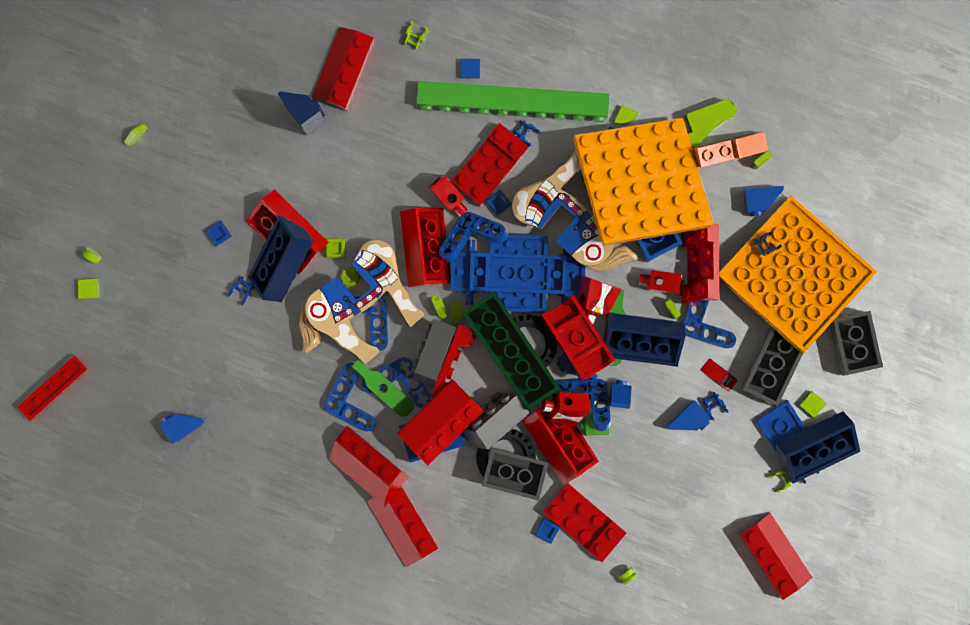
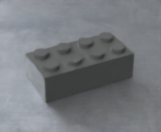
(772, 369)

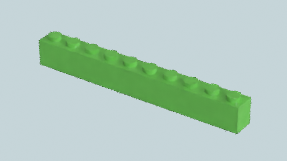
(512, 100)

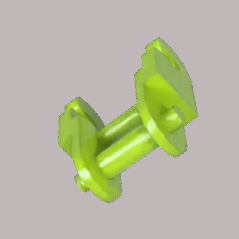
(420, 38)
(439, 306)
(787, 483)

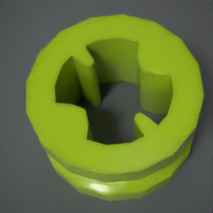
(627, 575)

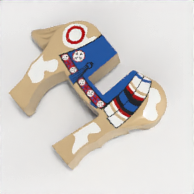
(581, 239)
(333, 305)

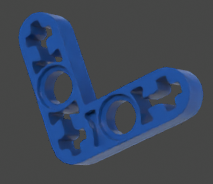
(471, 228)
(697, 321)
(375, 337)
(397, 374)
(595, 396)
(344, 406)

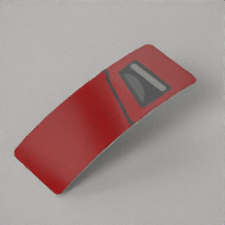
(719, 374)

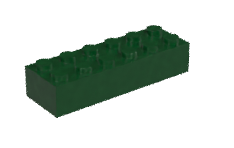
(511, 350)

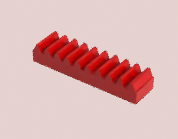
(53, 388)

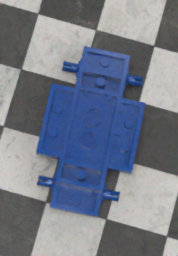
(517, 272)

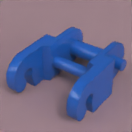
(522, 137)
(236, 286)
(720, 402)

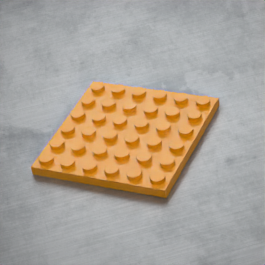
(643, 181)
(803, 281)

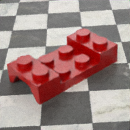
(490, 164)
(702, 265)
(463, 338)
(578, 339)
(584, 522)

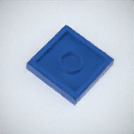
(780, 423)

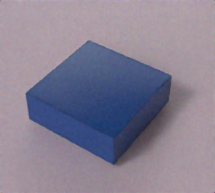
(470, 68)
(498, 202)
(218, 233)
(547, 530)

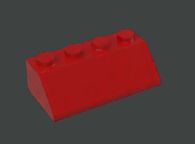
(343, 68)
(265, 215)
(422, 237)
(439, 422)
(561, 446)
(367, 465)
(404, 527)
(775, 556)

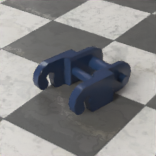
(769, 250)

